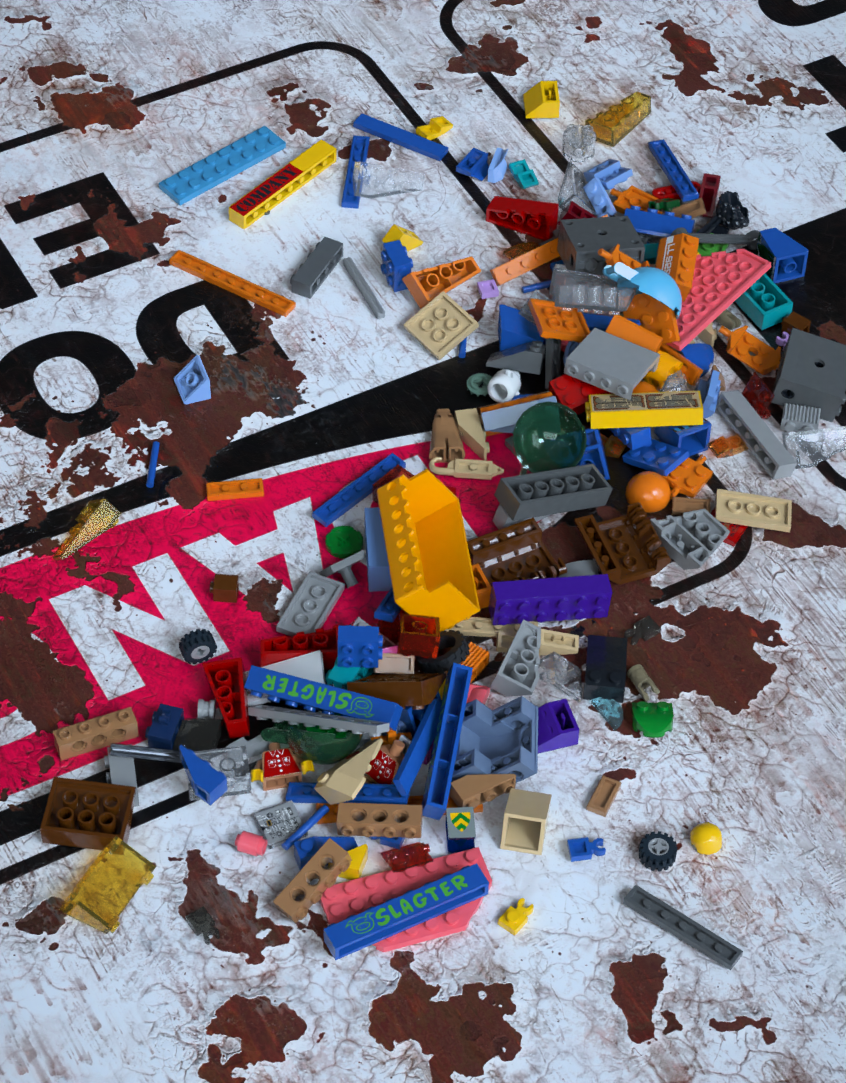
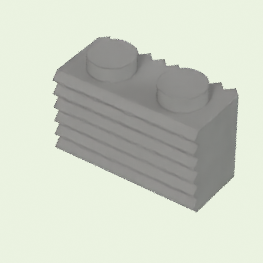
(799, 417)

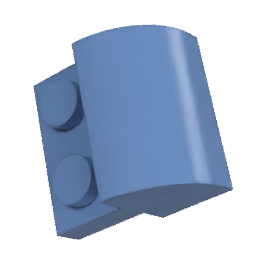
(609, 173)
(709, 393)

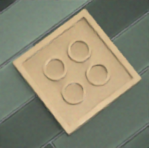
(441, 325)

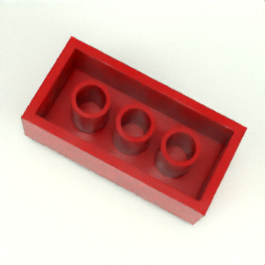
(573, 392)

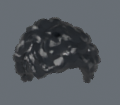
(731, 211)

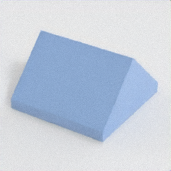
(193, 382)

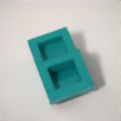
(523, 175)

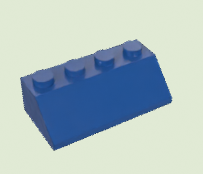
(658, 224)

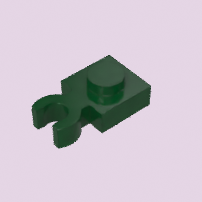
(665, 203)

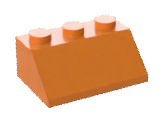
(634, 333)

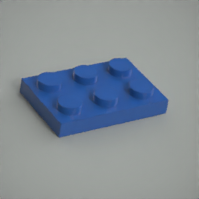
(656, 457)

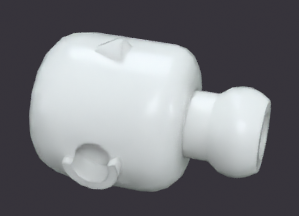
(504, 385)

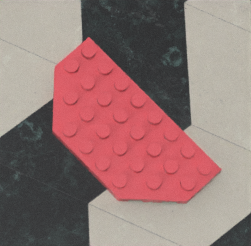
(715, 286)
(373, 890)

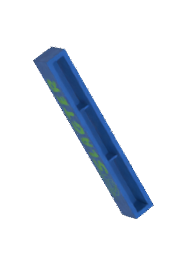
(320, 697)
(446, 741)
(405, 911)

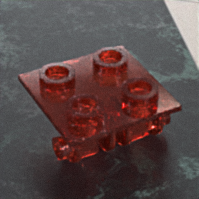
(758, 395)
(407, 857)

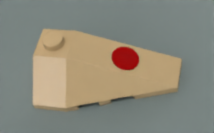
(347, 777)

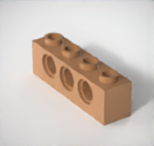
(95, 733)
(380, 820)
(314, 869)

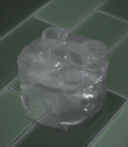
(579, 142)

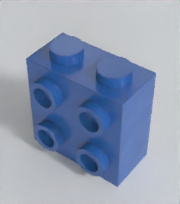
(395, 264)
(359, 646)

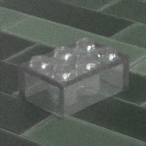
(234, 765)

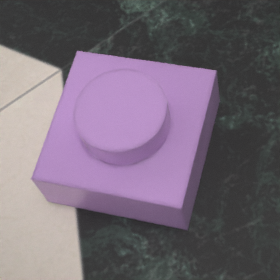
(487, 289)

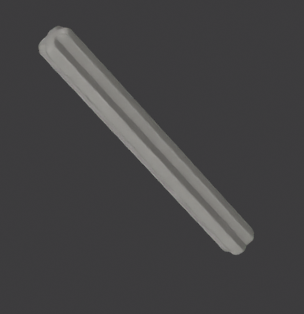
(364, 288)

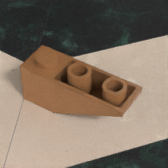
(482, 788)

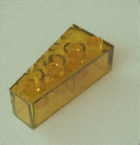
(620, 118)

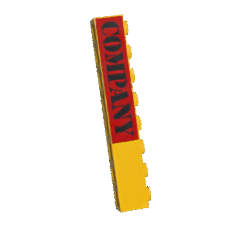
(282, 184)

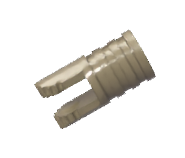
(728, 320)
(642, 681)

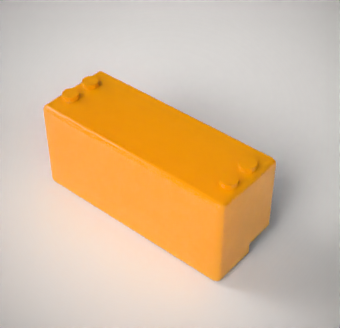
(427, 549)

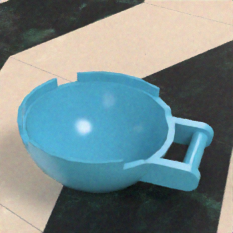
(648, 281)

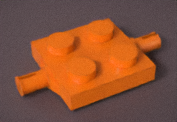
(631, 196)
(689, 477)

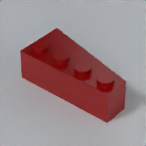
(524, 216)
(284, 647)
(227, 685)

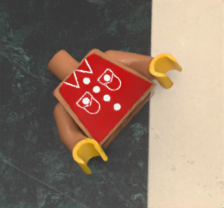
(387, 763)
(280, 767)

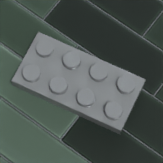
(310, 605)

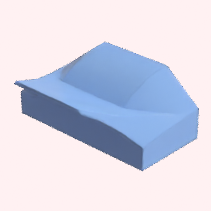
(497, 166)

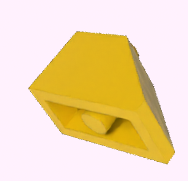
(406, 237)

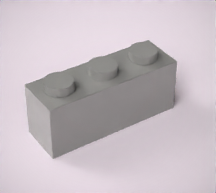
(121, 772)

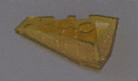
(92, 521)

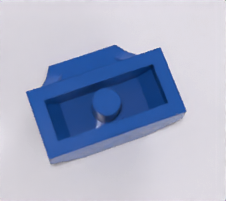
(474, 164)

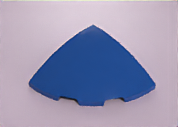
(595, 453)

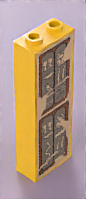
(645, 410)

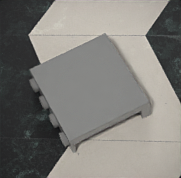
(610, 363)

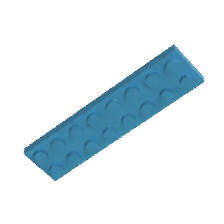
(222, 165)

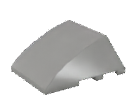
(690, 537)

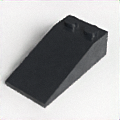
(605, 668)

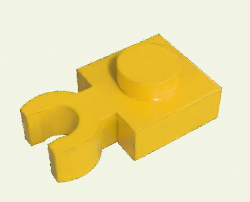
(515, 919)

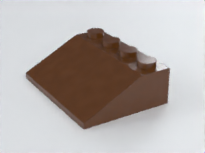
(403, 689)
(87, 813)

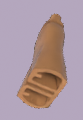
(445, 438)

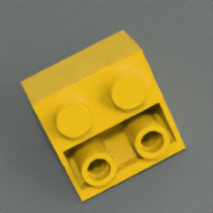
(542, 100)

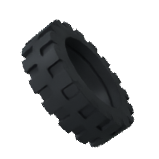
(444, 662)

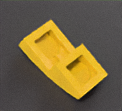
(435, 128)

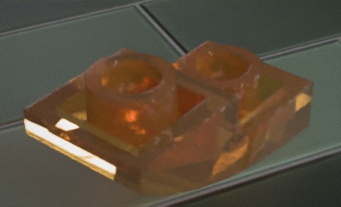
(519, 249)
(727, 447)

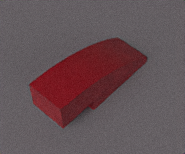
(709, 193)

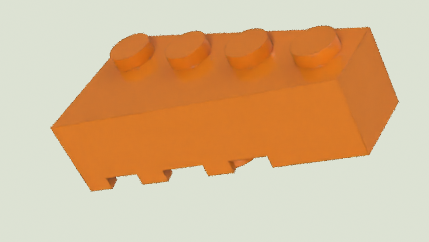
(430, 282)

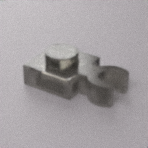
(644, 628)
(202, 922)

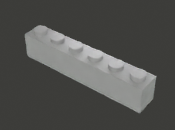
(756, 434)

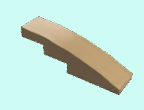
(550, 641)

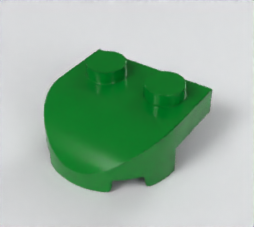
(652, 718)

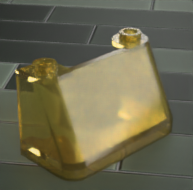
(108, 886)

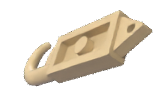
(467, 468)

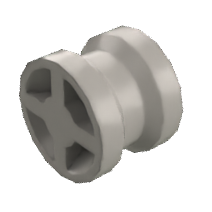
(206, 709)

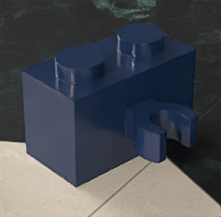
(164, 727)

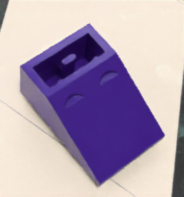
(556, 726)

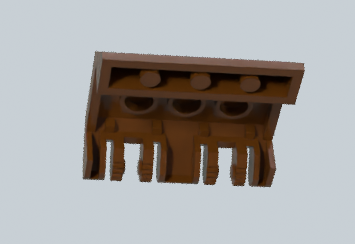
(624, 545)
(514, 554)

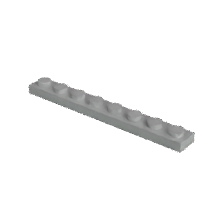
(325, 721)

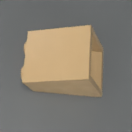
(525, 821)

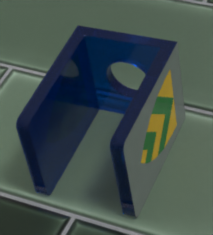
(460, 829)

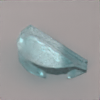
(610, 710)

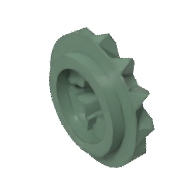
(474, 382)

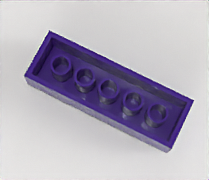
(550, 599)

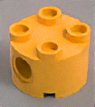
(666, 366)

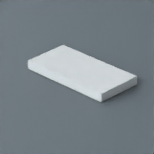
(306, 666)

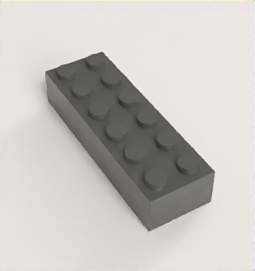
(553, 492)

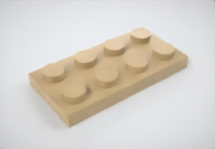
(753, 510)

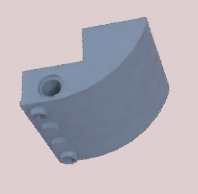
(498, 740)

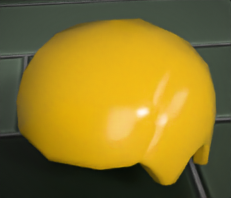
(706, 838)

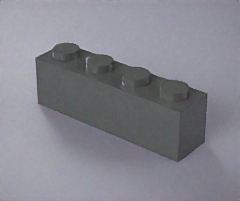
(317, 267)

